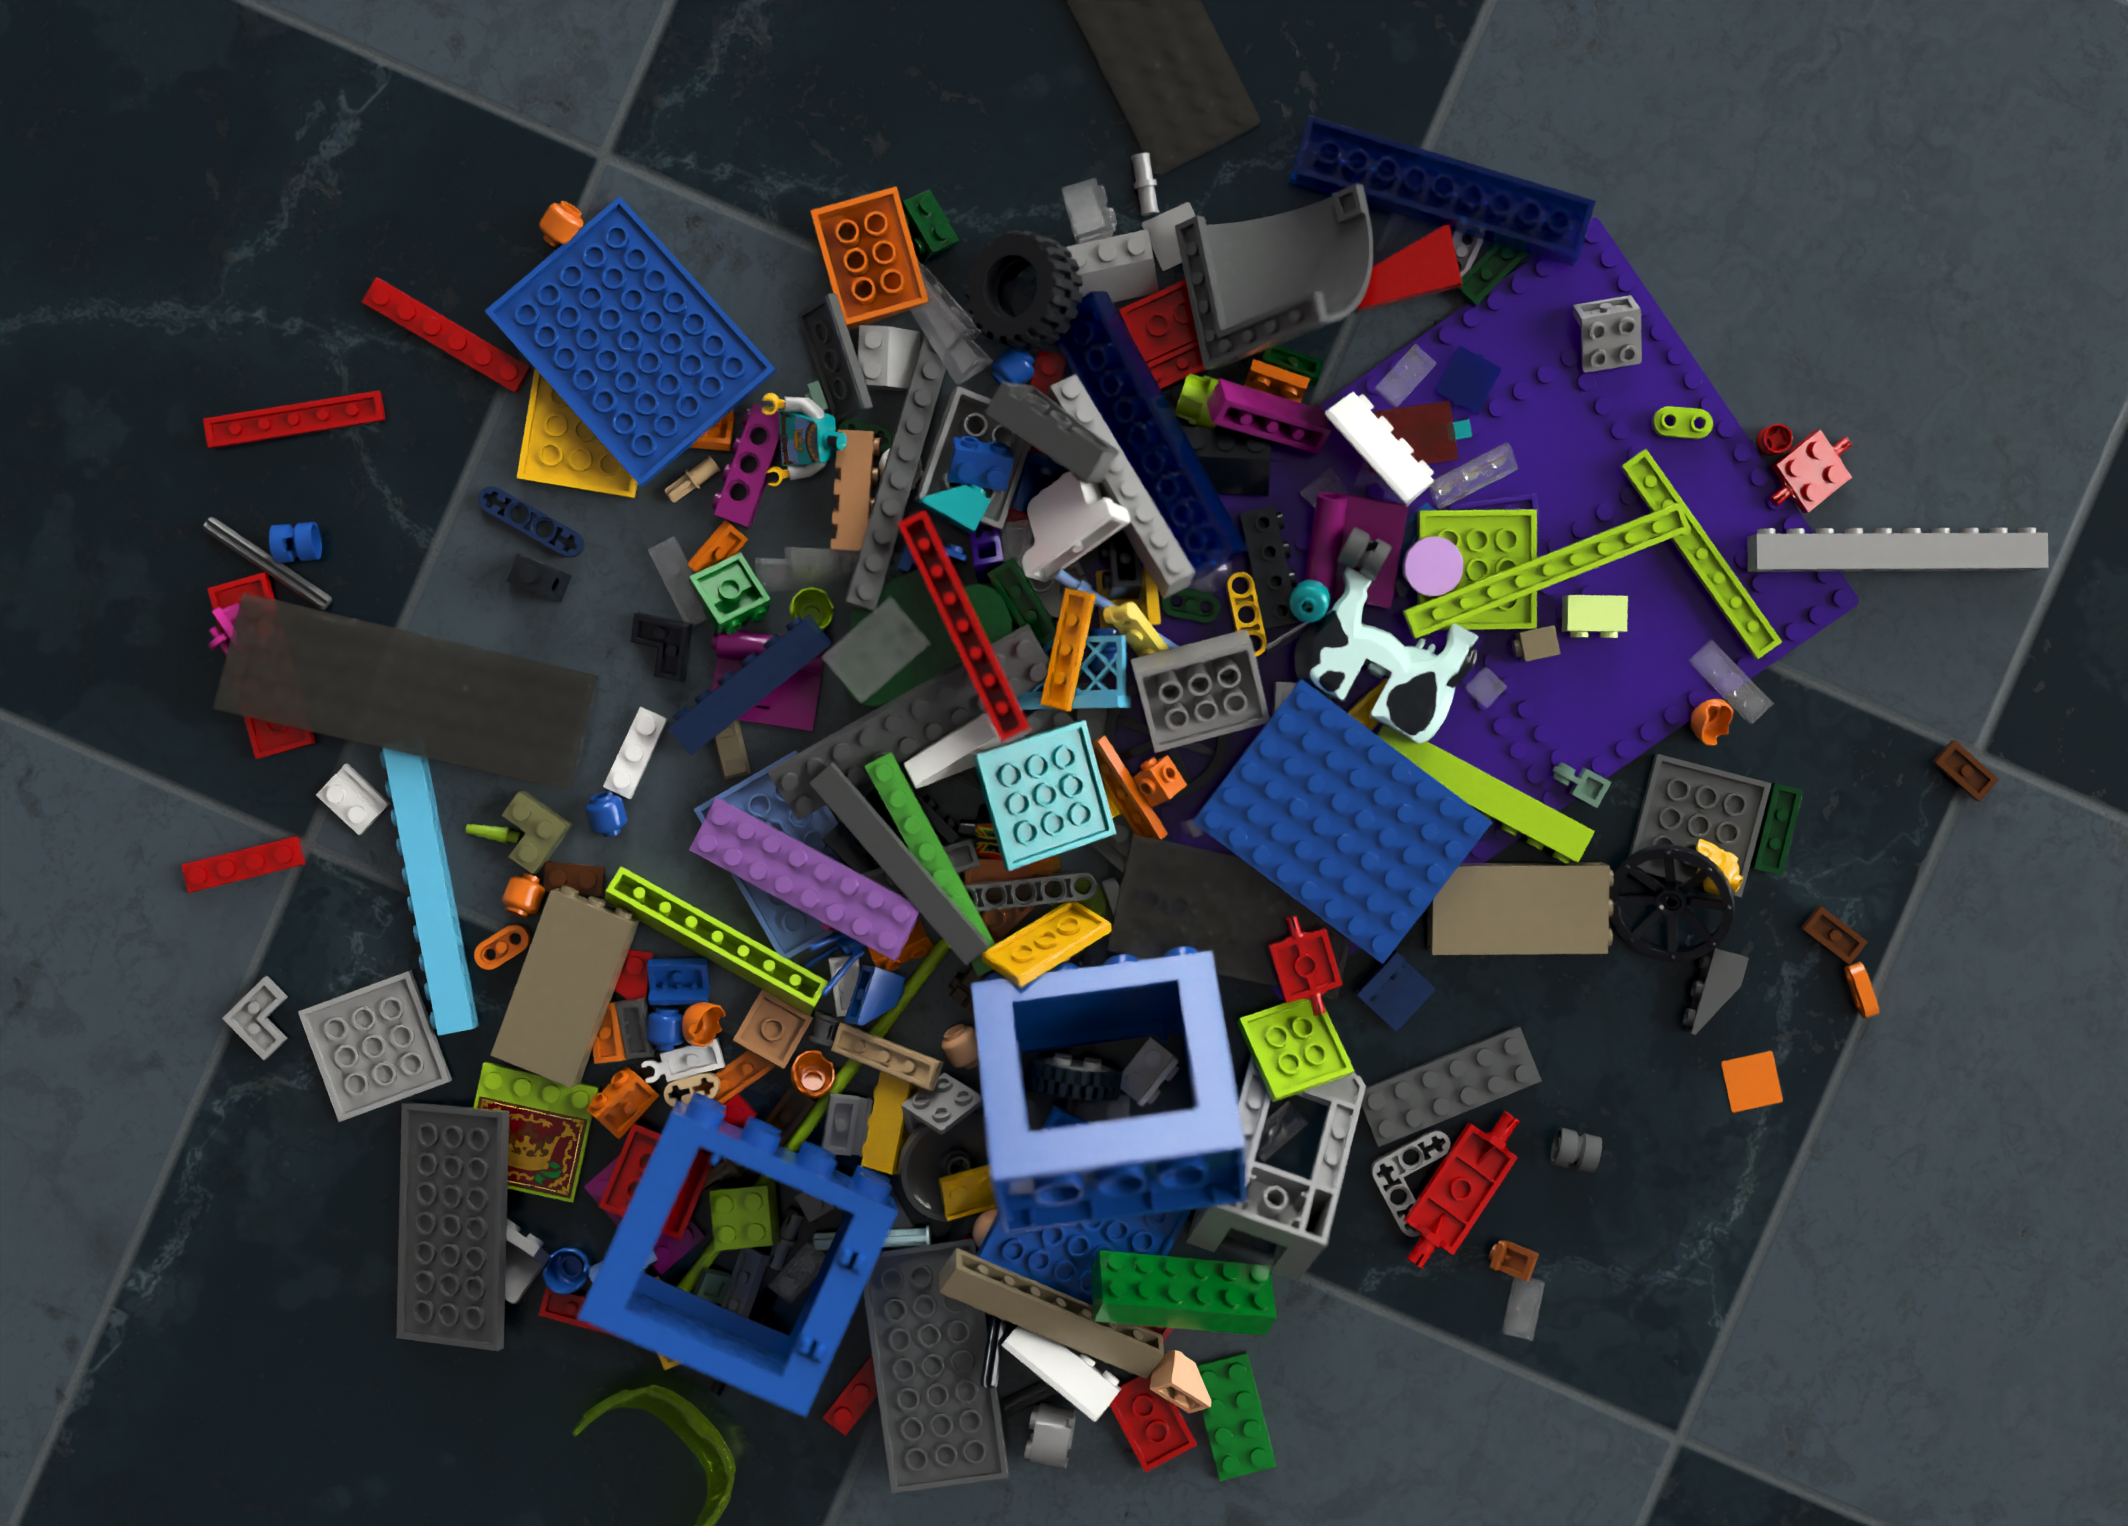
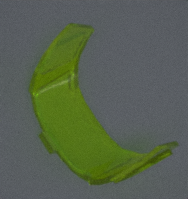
(692, 1428)

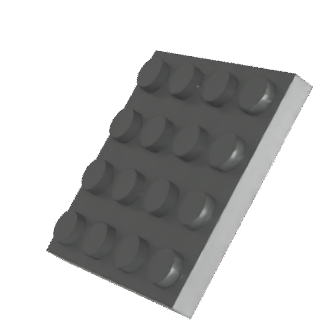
(1698, 803)

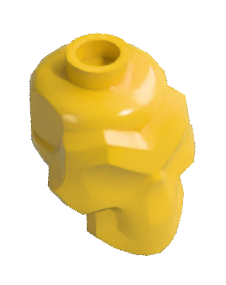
(1725, 861)

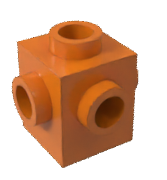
(1159, 780)

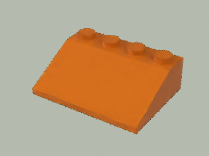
(870, 257)

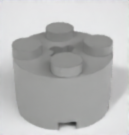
(1052, 1434)

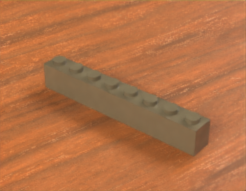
(1049, 1313)

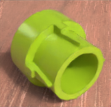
(1193, 400)

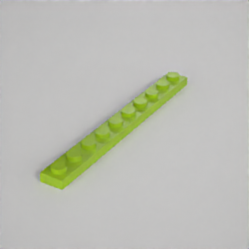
(1546, 570)

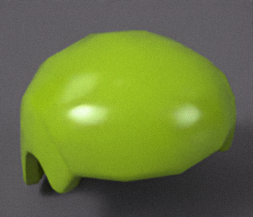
(814, 603)

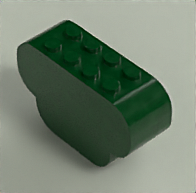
(917, 602)

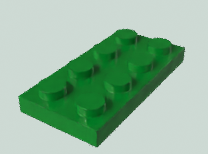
(1235, 1417)

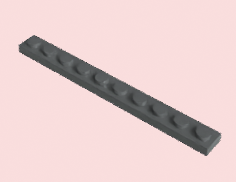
(896, 479)

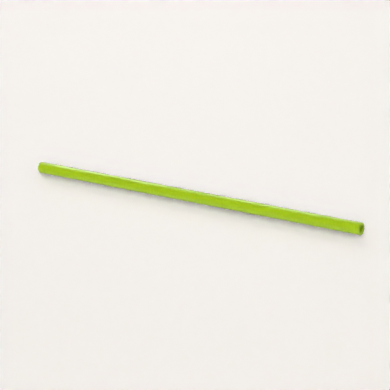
(841, 1081)

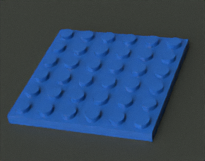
(1065, 1254)

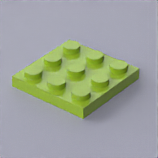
(1294, 1048)

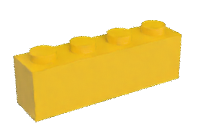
(886, 1124)

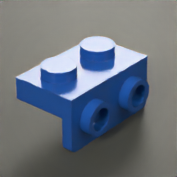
(980, 463)
(678, 981)

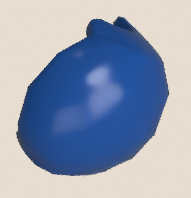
(566, 1271)

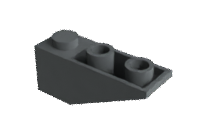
(1718, 981)

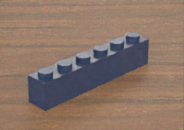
(750, 684)

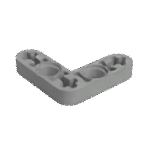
(1400, 1170)

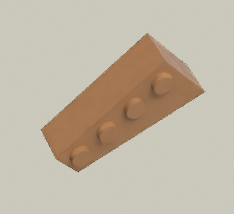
(854, 488)

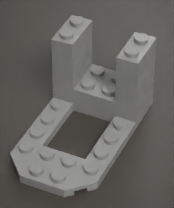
(1280, 1204)

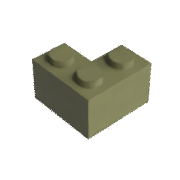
(542, 829)

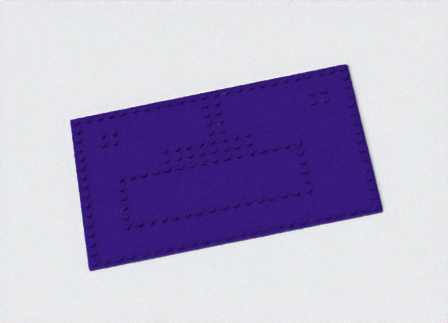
(1569, 437)

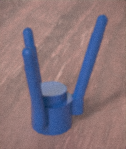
(846, 945)

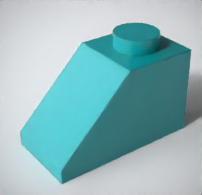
(959, 506)

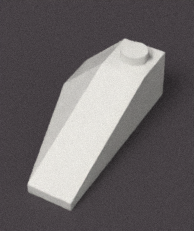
(953, 751)

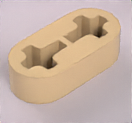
(690, 1082)

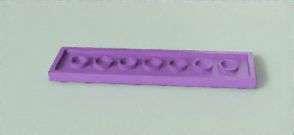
(806, 878)

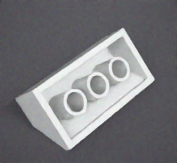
(1380, 448)
(1065, 1371)

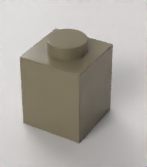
(1536, 644)

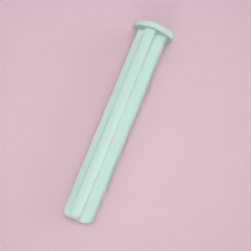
(895, 1238)

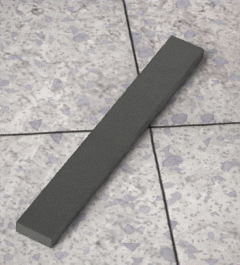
(899, 863)

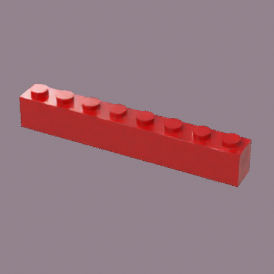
(964, 627)

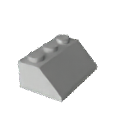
(1117, 265)

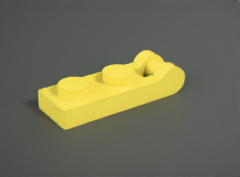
(1136, 628)

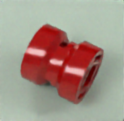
(1779, 437)

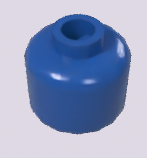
(1013, 367)
(606, 814)
(665, 1028)

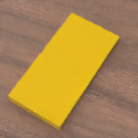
(1046, 942)

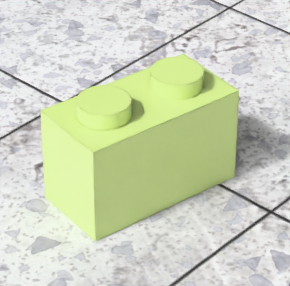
(1594, 614)

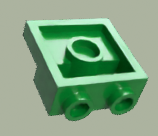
(730, 594)

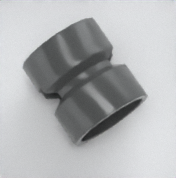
(1364, 553)
(1581, 1151)

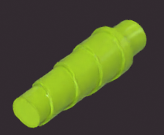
(496, 833)

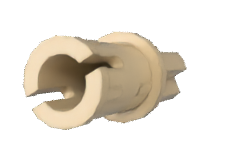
(692, 479)

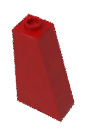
(1414, 272)

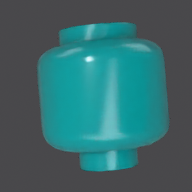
(1309, 601)

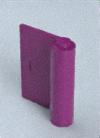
(1332, 525)
(791, 703)

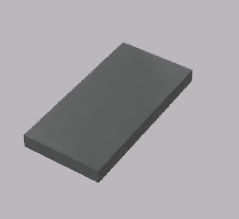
(834, 358)

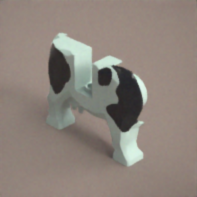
(1419, 680)

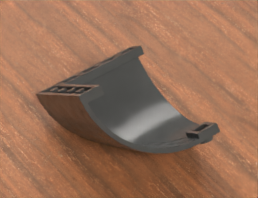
(1275, 274)

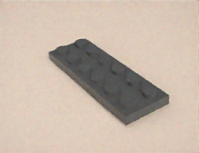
(1449, 1086)

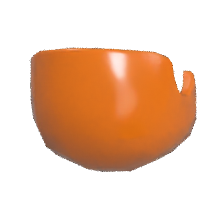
(1711, 720)
(701, 1023)
(812, 1074)

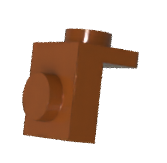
(1513, 1259)

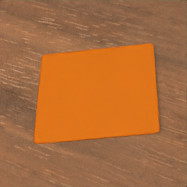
(1752, 1081)

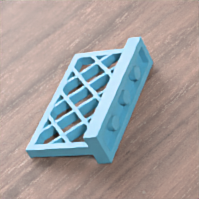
(1091, 698)

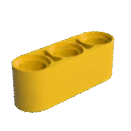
(1250, 600)

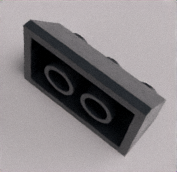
(1233, 459)

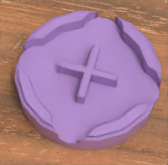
(1433, 566)

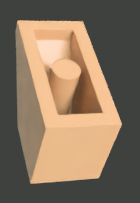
(1180, 1382)

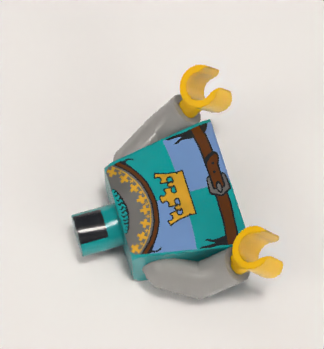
(806, 437)

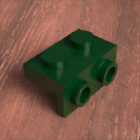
(928, 226)

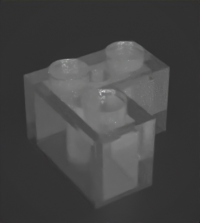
(1088, 211)

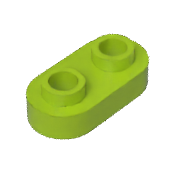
(1683, 422)

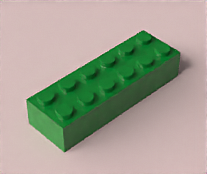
(1182, 1293)

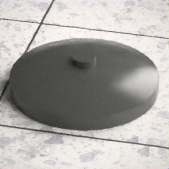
(934, 1156)

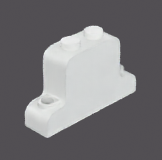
(1067, 524)

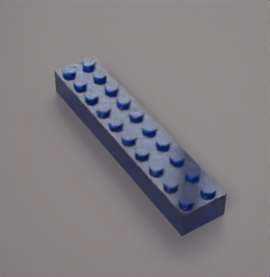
(1444, 191)
(1149, 433)

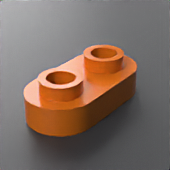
(503, 946)

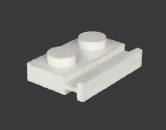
(353, 799)

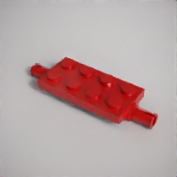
(1461, 1188)

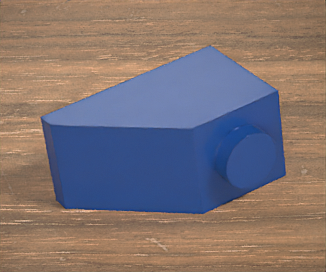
(874, 994)

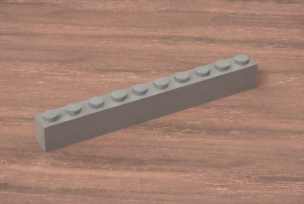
(1897, 551)

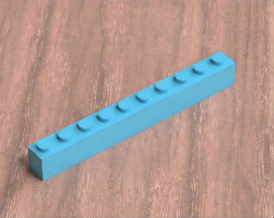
(430, 891)

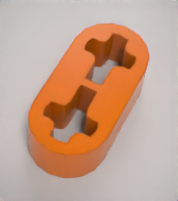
(1861, 990)

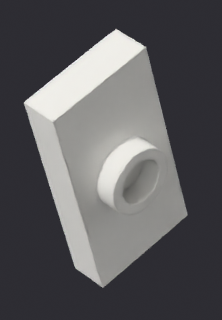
(845, 987)

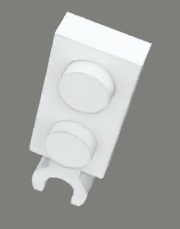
(686, 1062)

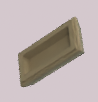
(732, 752)

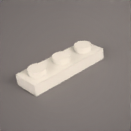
(635, 752)

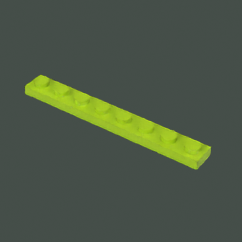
(1704, 558)

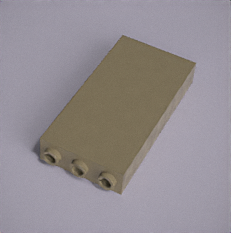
(1522, 910)
(565, 986)

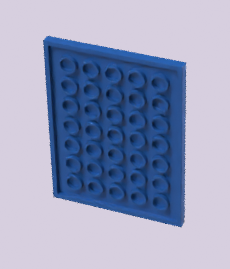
(630, 341)
(1341, 821)

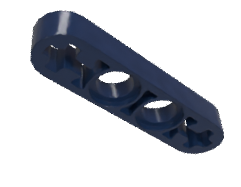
(530, 524)

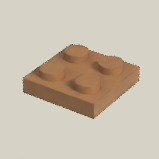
(772, 1029)

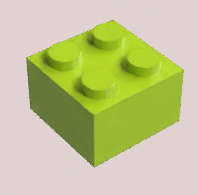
(745, 1216)

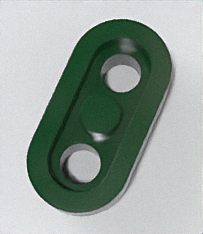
(1190, 605)

